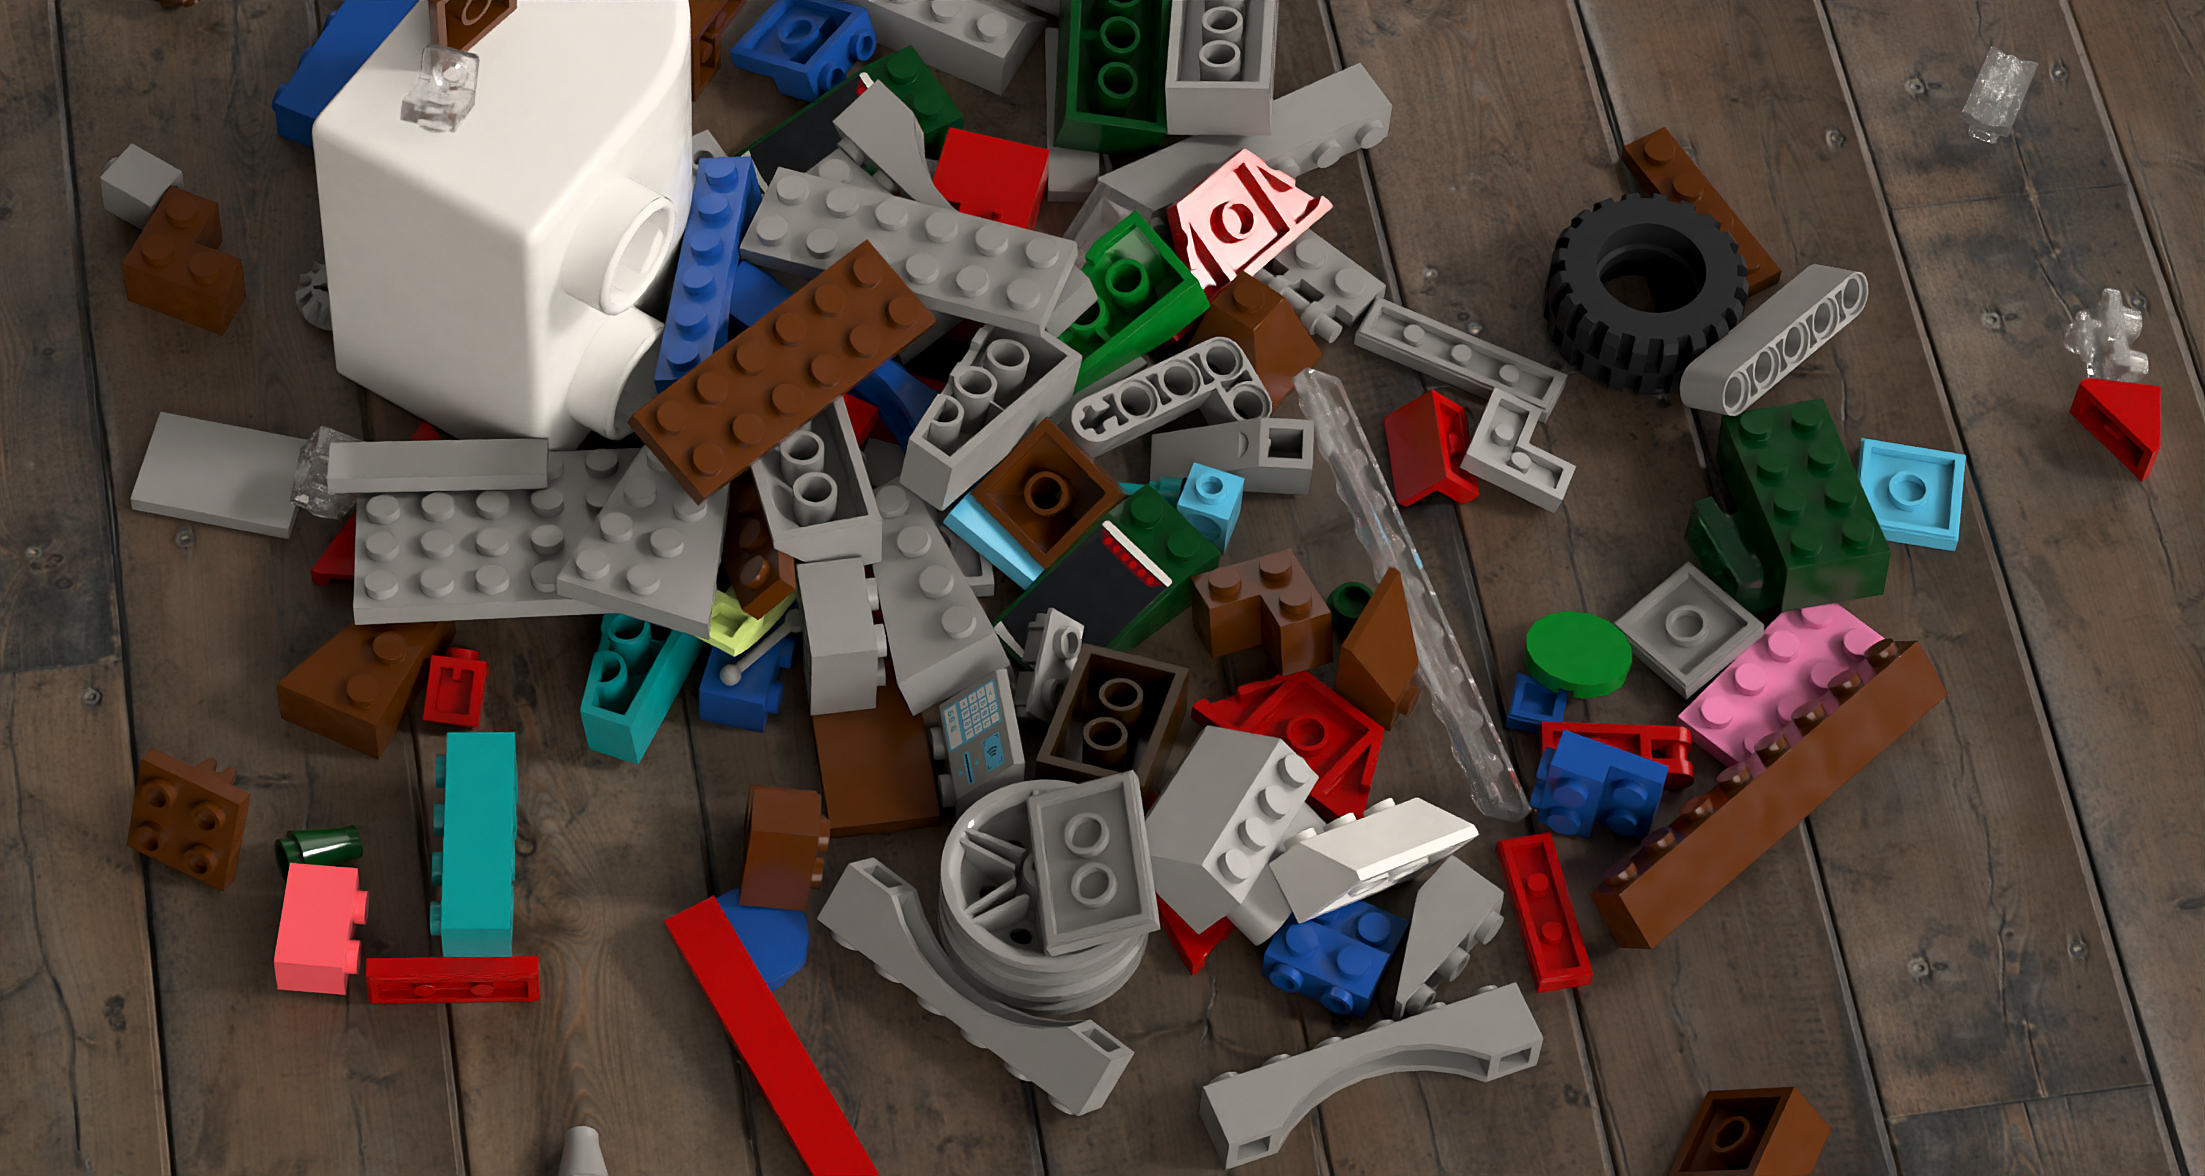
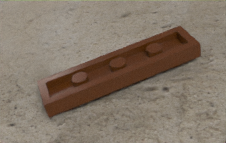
(1668, 170)

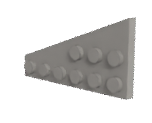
(651, 551)

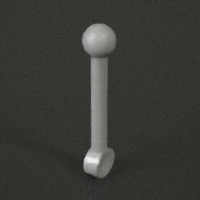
(731, 673)

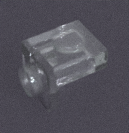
(443, 91)

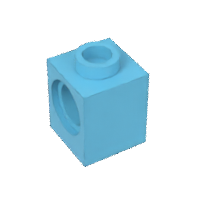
(1212, 503)

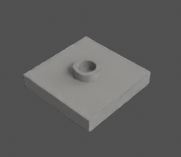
(1688, 630)

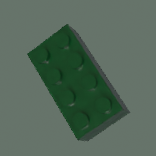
(1112, 76)
(1803, 505)

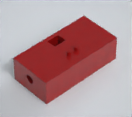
(993, 182)

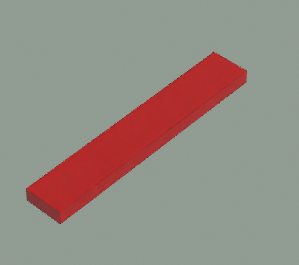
(767, 1042)

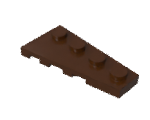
(755, 569)

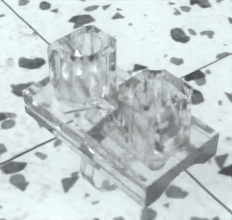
(1997, 95)
(2103, 340)

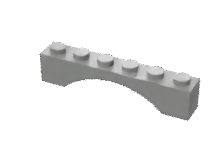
(891, 143)
(886, 922)
(1472, 1037)

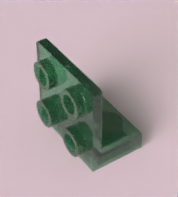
(1728, 555)

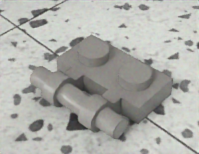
(1328, 278)

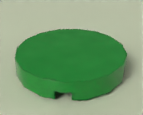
(1577, 654)

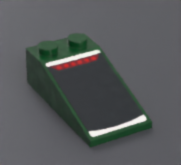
(811, 135)
(1117, 578)

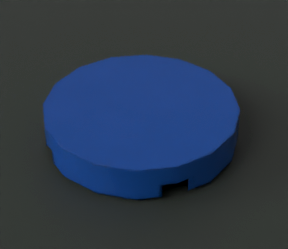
(772, 936)

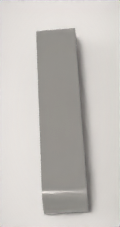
(1773, 340)

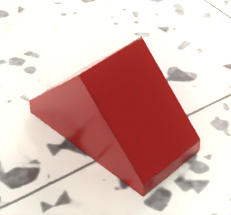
(2122, 419)

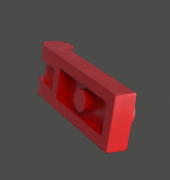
(1640, 740)

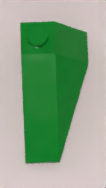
(1141, 300)

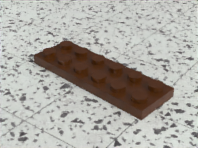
(781, 372)

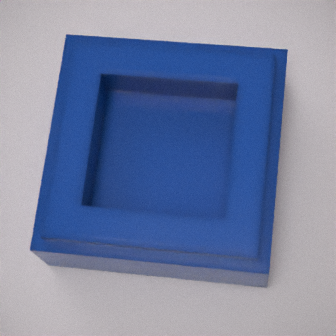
(1534, 704)

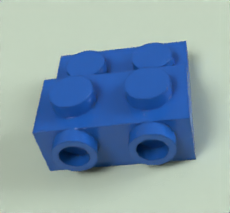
(806, 45)
(1599, 784)
(1336, 956)

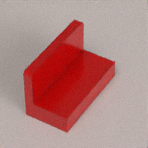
(1427, 448)

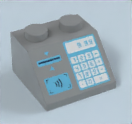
(977, 743)

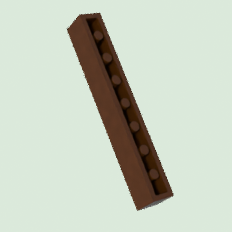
(1767, 793)

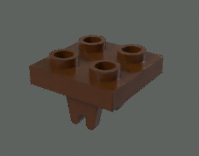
(189, 817)

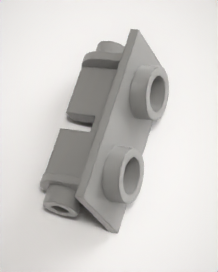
(1053, 649)

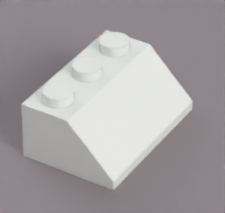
(1366, 854)

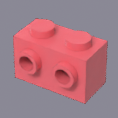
(319, 929)

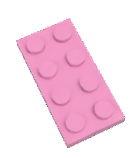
(1775, 678)

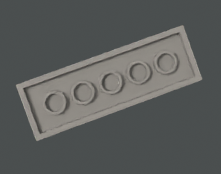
(942, 255)

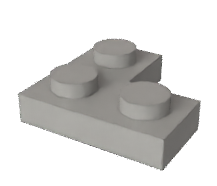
(1505, 458)

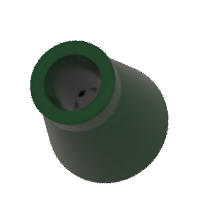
(318, 847)

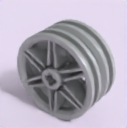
(978, 931)

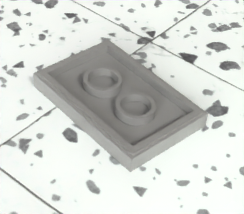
(219, 475)
(1092, 863)

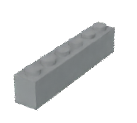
(1307, 132)

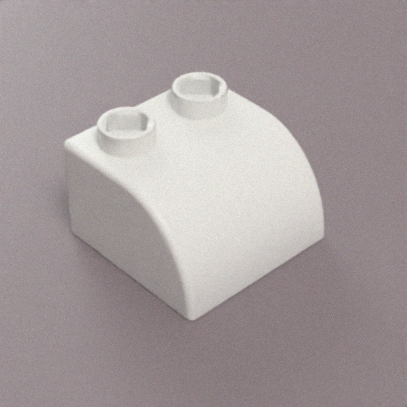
(533, 252)

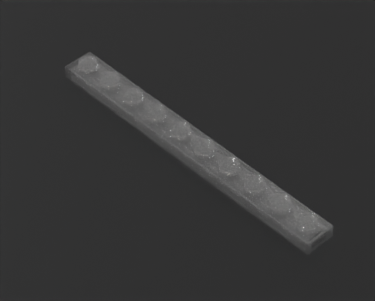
(1388, 543)

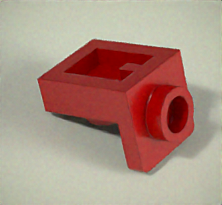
(456, 688)

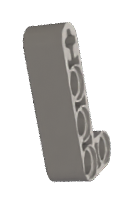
(1156, 405)

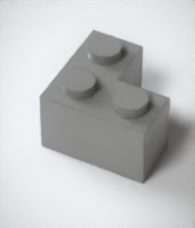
(839, 637)

